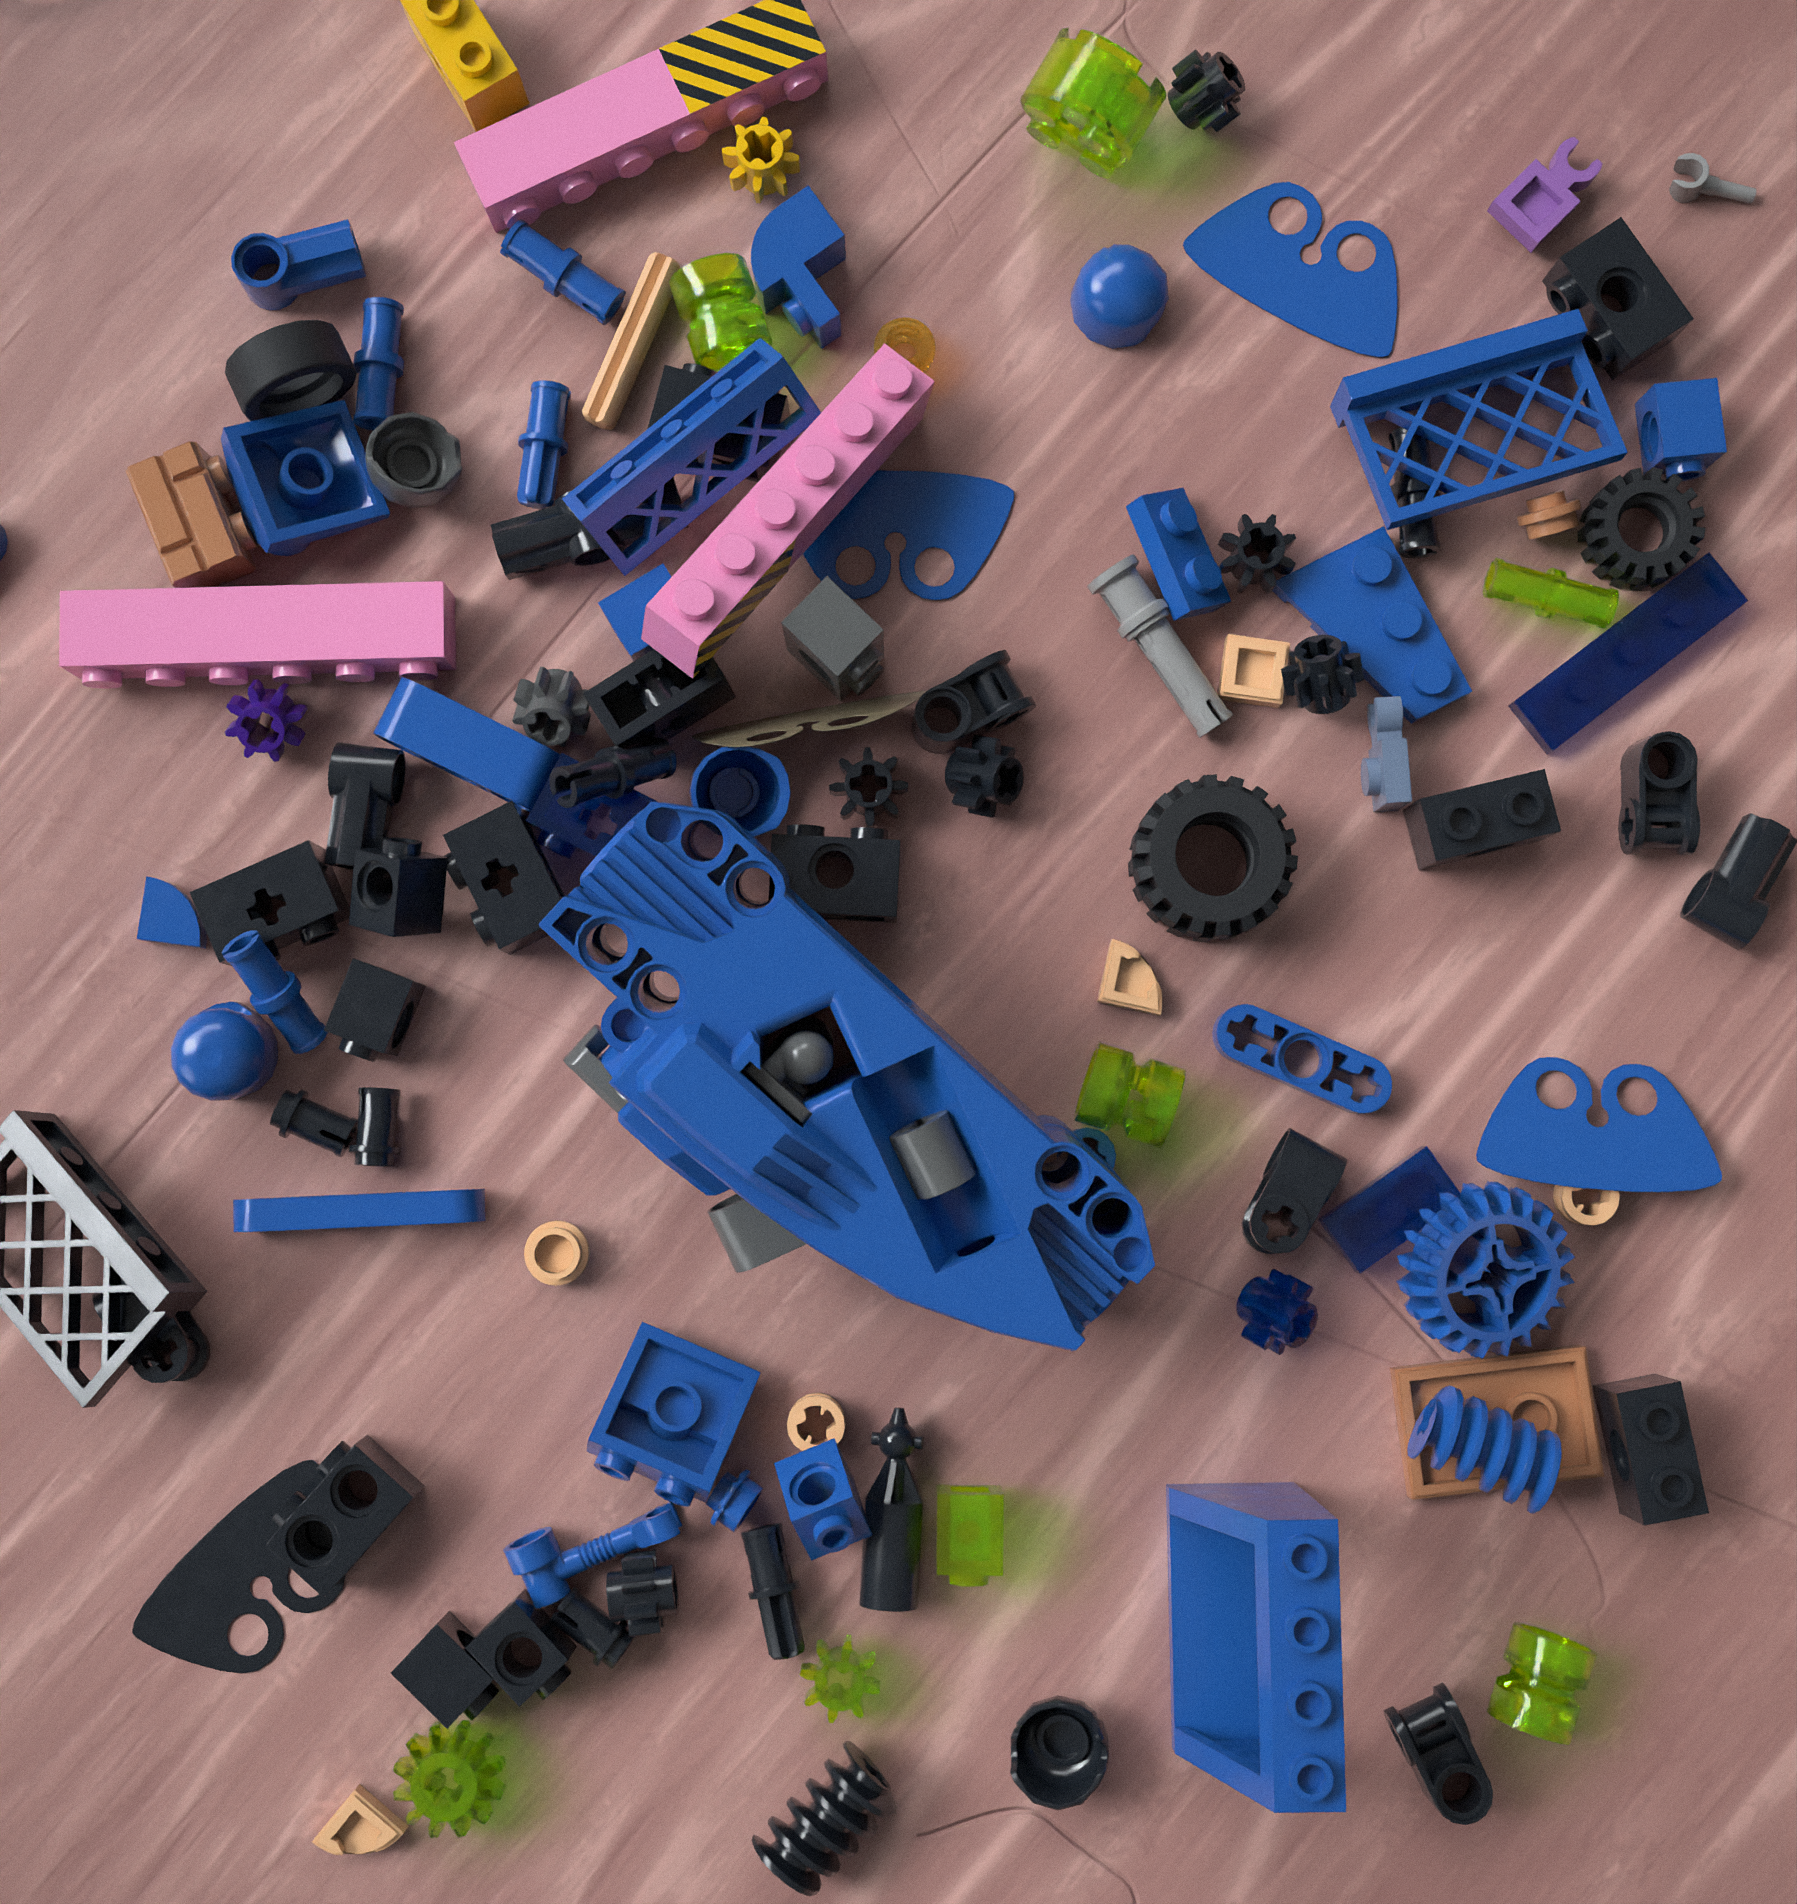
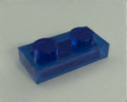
(1378, 1214)

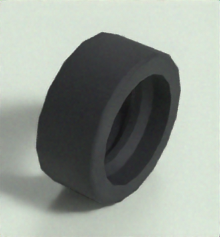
(290, 369)

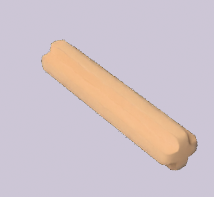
(631, 342)

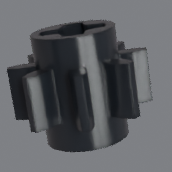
(1206, 90)
(1261, 537)
(1322, 674)
(984, 776)
(854, 778)
(642, 1593)

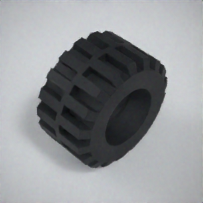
(1254, 826)

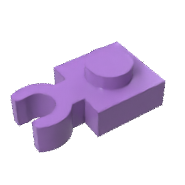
(1542, 197)

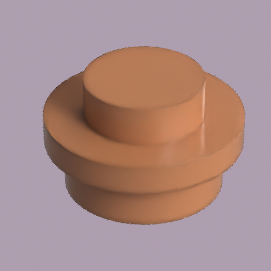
(1549, 514)

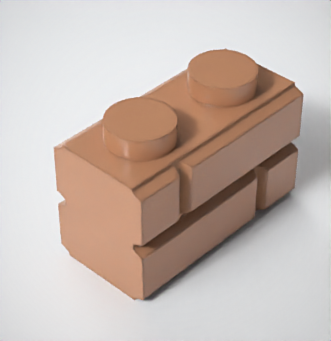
(192, 517)

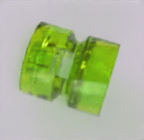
(716, 301)
(1107, 1088)
(1542, 1683)

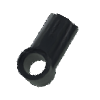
(364, 789)
(1733, 894)

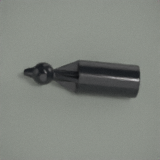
(895, 1518)

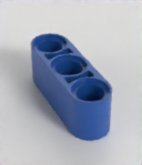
(466, 744)

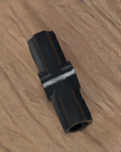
(558, 537)

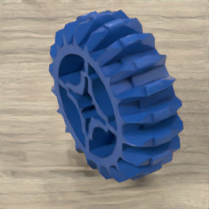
(1513, 1289)

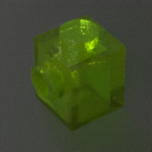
(969, 1533)

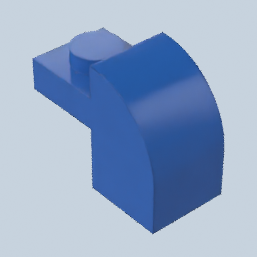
(789, 254)

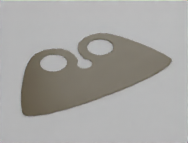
(873, 708)

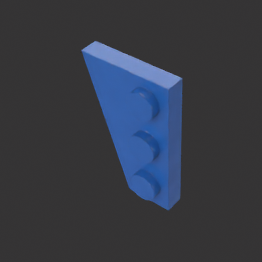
(1374, 606)

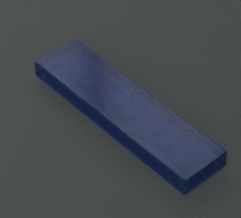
(1628, 653)

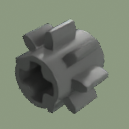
(551, 707)

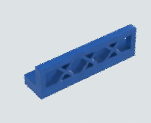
(679, 439)

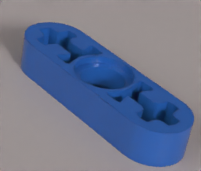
(1351, 1063)

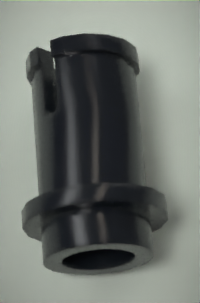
(313, 1122)
(376, 1127)
(592, 1628)

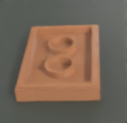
(1536, 1385)

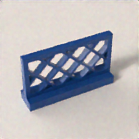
(1448, 378)

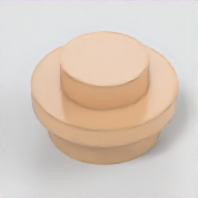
(556, 1253)

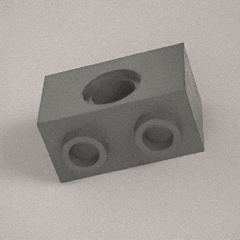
(835, 640)

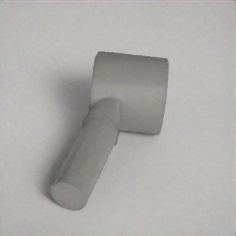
(1698, 168)

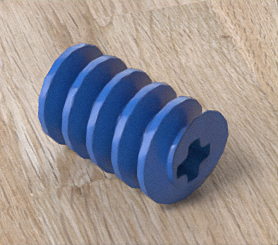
(1488, 1442)

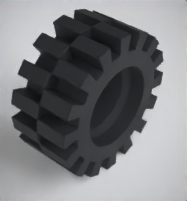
(1669, 507)

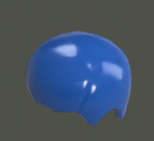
(1119, 296)

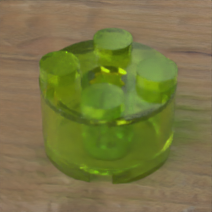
(1091, 101)

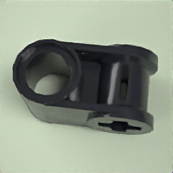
(981, 699)
(1659, 801)
(1299, 1184)
(187, 1360)
(1436, 1746)

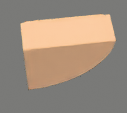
(1129, 981)
(360, 1826)

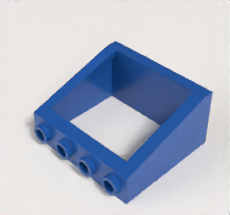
(1257, 1641)

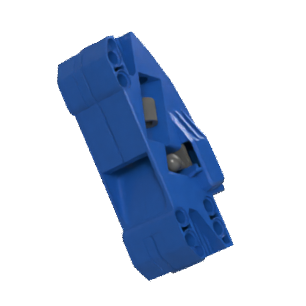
(888, 1165)

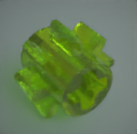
(835, 1696)

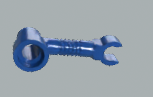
(547, 1567)

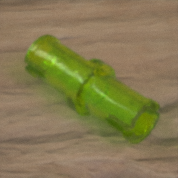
(1550, 593)

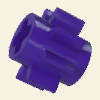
(256, 736)

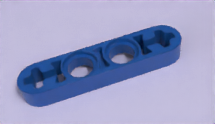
(359, 1210)

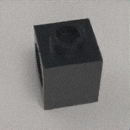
(398, 889)
(373, 1011)
(494, 1652)
(446, 1674)

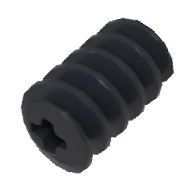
(828, 1824)

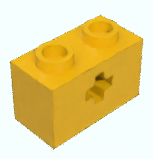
(468, 58)

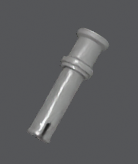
(1144, 620)

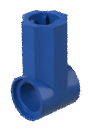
(305, 262)

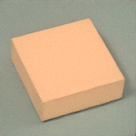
(1253, 671)

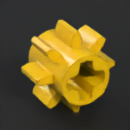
(766, 144)

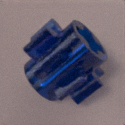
(1277, 1311)

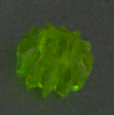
(426, 1783)

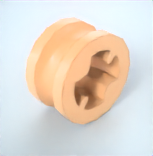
(1598, 1211)
(799, 1414)

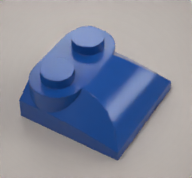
(301, 477)

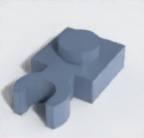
(1387, 769)

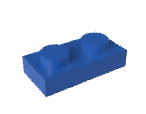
(1178, 553)

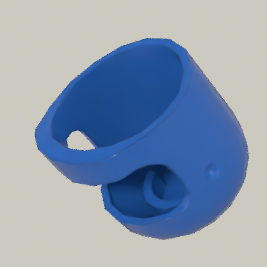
(721, 787)
(224, 1052)

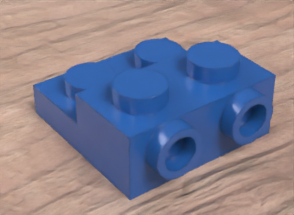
(671, 1415)

